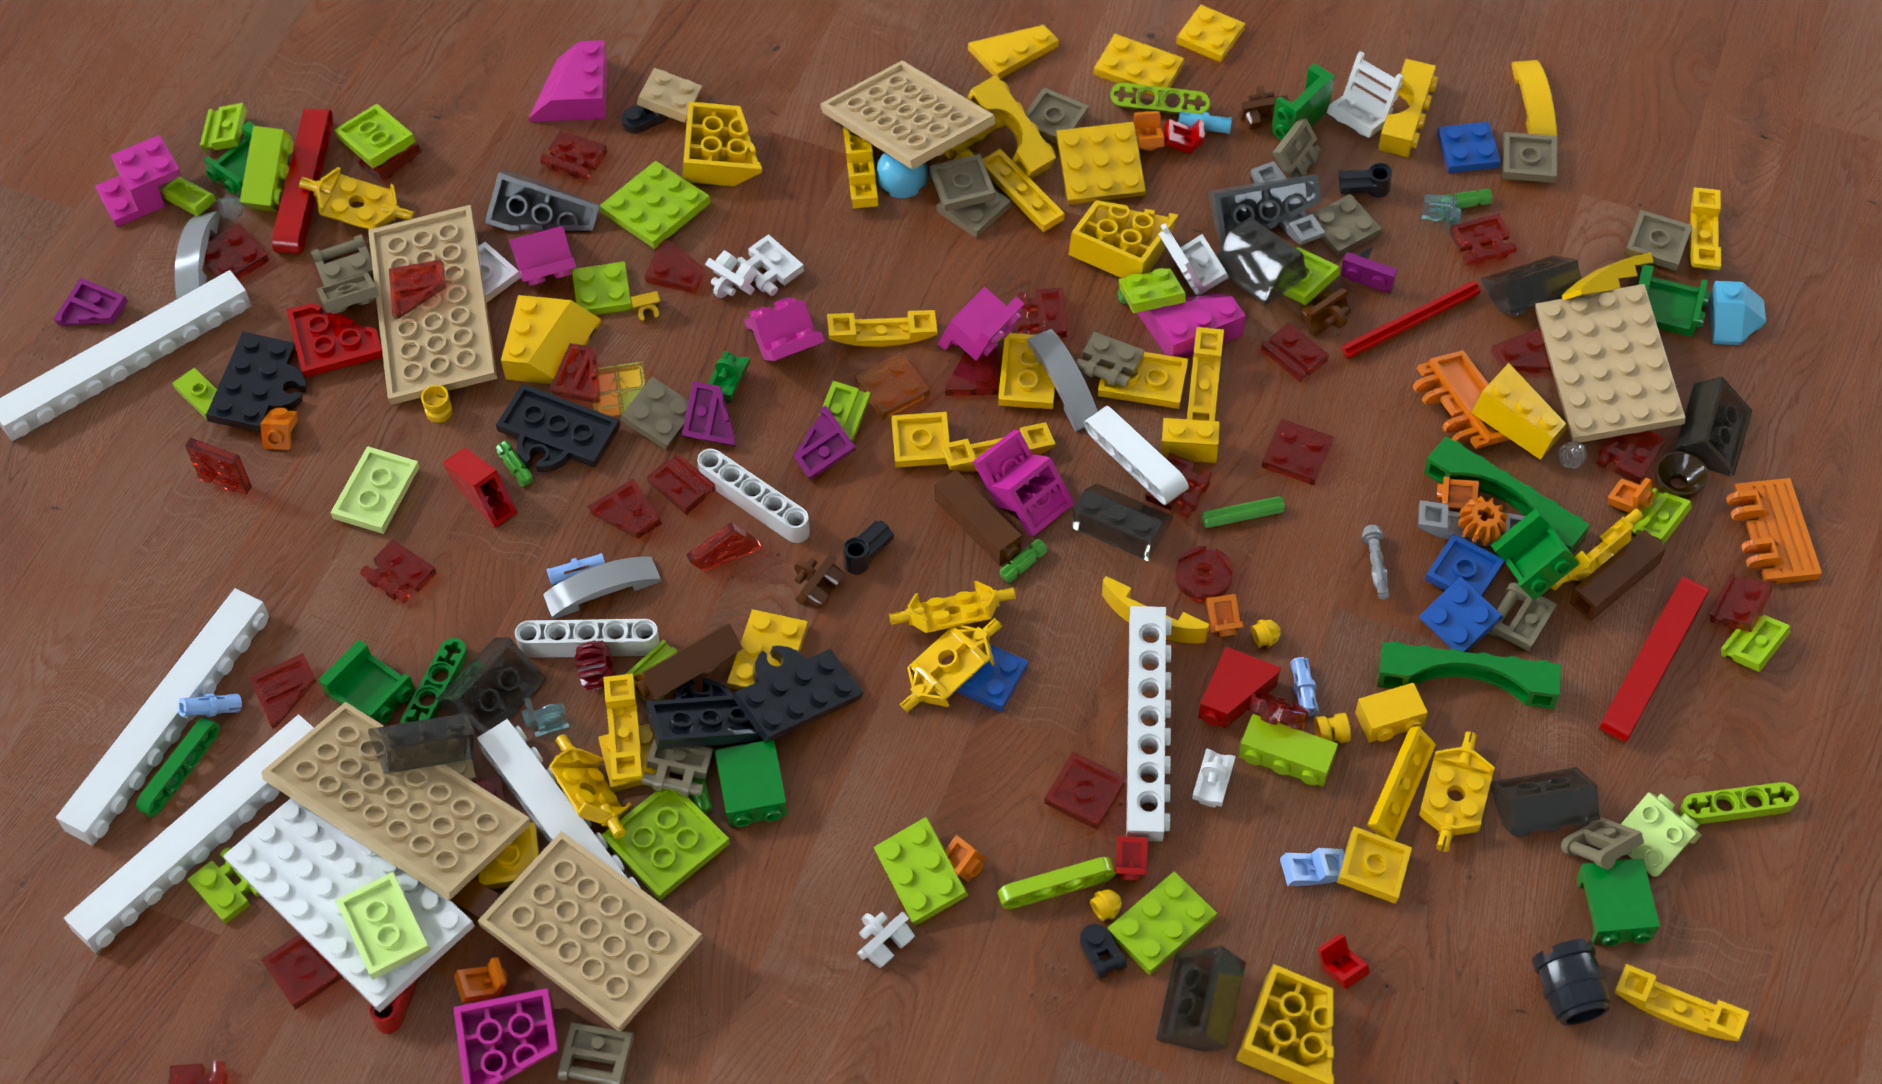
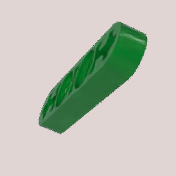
(431, 687)
(177, 767)

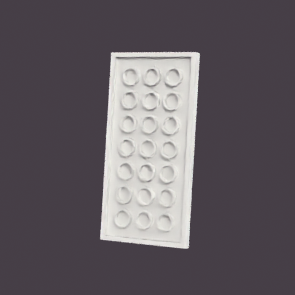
(308, 864)

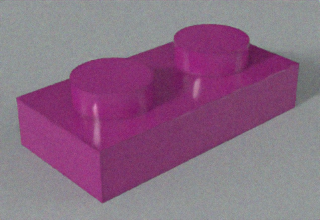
(1368, 272)

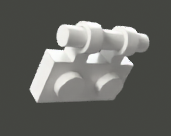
(776, 260)

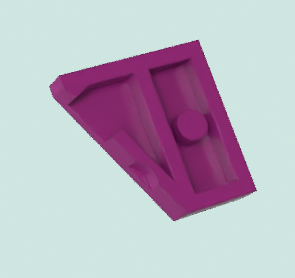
(90, 305)
(708, 415)
(823, 446)

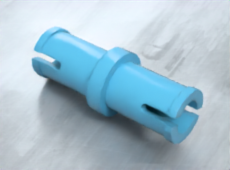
(1211, 123)

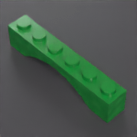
(1459, 463)
(1527, 680)

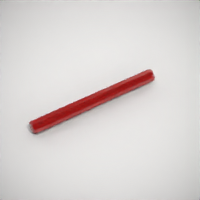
(1410, 319)

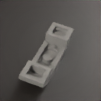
(1298, 227)
(192, 252)
(1065, 376)
(1440, 522)
(600, 581)

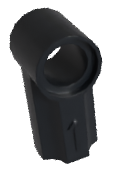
(1373, 180)
(866, 546)

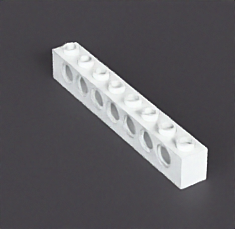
(1142, 623)

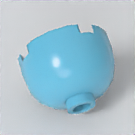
(900, 179)

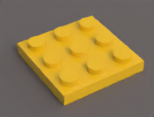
(1100, 163)

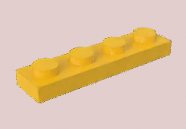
(1022, 191)
(1402, 783)

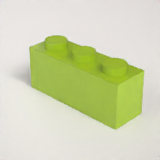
(266, 168)
(1288, 751)

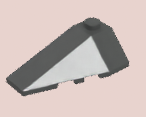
(1263, 202)
(534, 205)

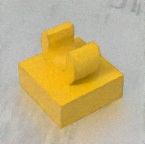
(644, 302)

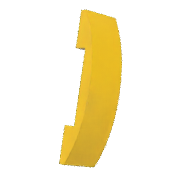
(1536, 97)
(1704, 232)
(884, 331)
(1205, 374)
(962, 454)
(1185, 630)
(623, 728)
(1680, 1008)

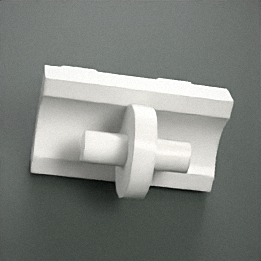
(740, 279)
(1213, 778)
(896, 930)

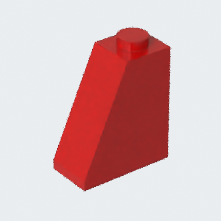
(480, 486)
(1233, 685)

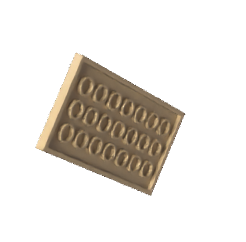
(450, 333)
(417, 819)

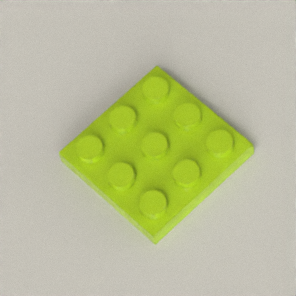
(655, 204)
(666, 841)

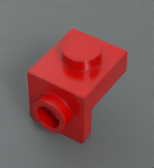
(1183, 136)
(1131, 857)
(1341, 962)

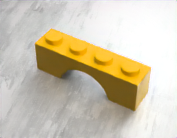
(1400, 129)
(1032, 152)

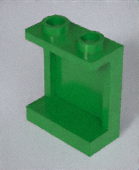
(1310, 104)
(231, 166)
(1675, 304)
(1535, 554)
(366, 684)
(751, 783)
(1619, 902)

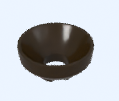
(1681, 466)

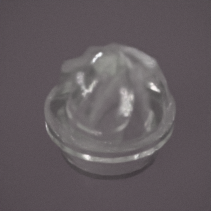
(230, 207)
(1572, 454)

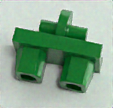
(729, 374)

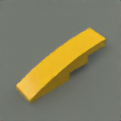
(860, 170)
(1608, 277)

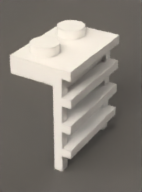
(1358, 107)
(1195, 262)

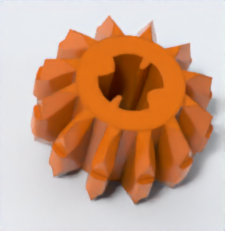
(1482, 520)

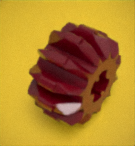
(593, 664)

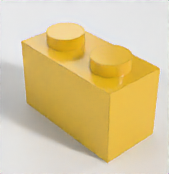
(1190, 439)
(1390, 712)

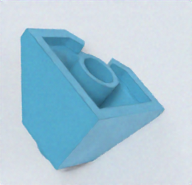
(1734, 312)

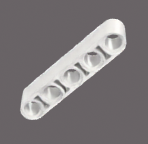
(1136, 455)
(758, 506)
(576, 630)

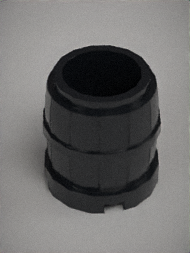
(1573, 982)

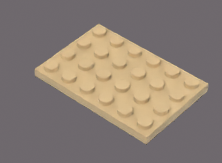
(908, 114)
(1609, 364)
(590, 930)

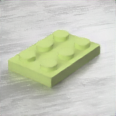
(375, 490)
(382, 925)

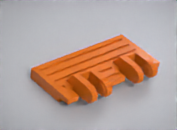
(1458, 388)
(1776, 531)

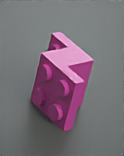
(140, 172)
(542, 255)
(981, 324)
(783, 328)
(1023, 482)

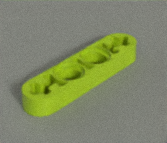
(1160, 94)
(1740, 807)
(1056, 883)

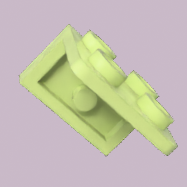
(1662, 830)

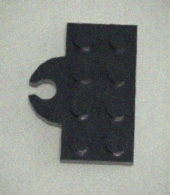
(256, 383)
(556, 429)
(795, 691)
(699, 718)

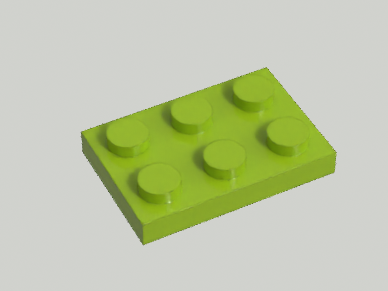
(375, 136)
(920, 871)
(1162, 923)

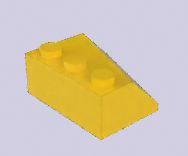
(718, 146)
(1120, 238)
(541, 336)
(1519, 413)
(1291, 1029)

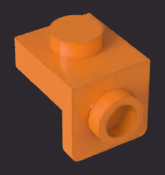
(1148, 130)
(277, 428)
(1457, 492)
(1631, 496)
(1224, 615)
(965, 858)
(481, 982)

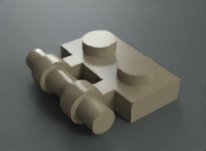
(1297, 147)
(1112, 354)
(686, 761)

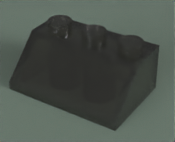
(1261, 261)
(1531, 283)
(1715, 425)
(1120, 521)
(492, 685)
(423, 743)
(1546, 801)
(1201, 999)

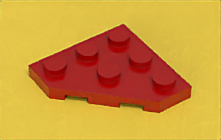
(330, 340)

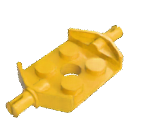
(338, 191)
(1613, 540)
(953, 610)
(936, 682)
(1460, 771)
(586, 786)

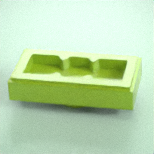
(188, 196)
(196, 390)

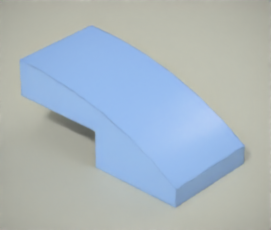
(1314, 868)

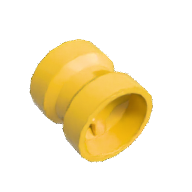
(436, 403)
(1333, 728)

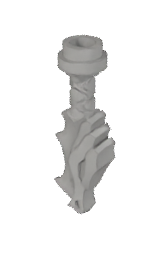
(1373, 536)

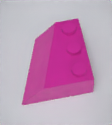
(575, 85)
(1176, 324)
(505, 1035)

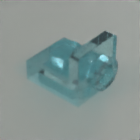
(1441, 209)
(545, 720)

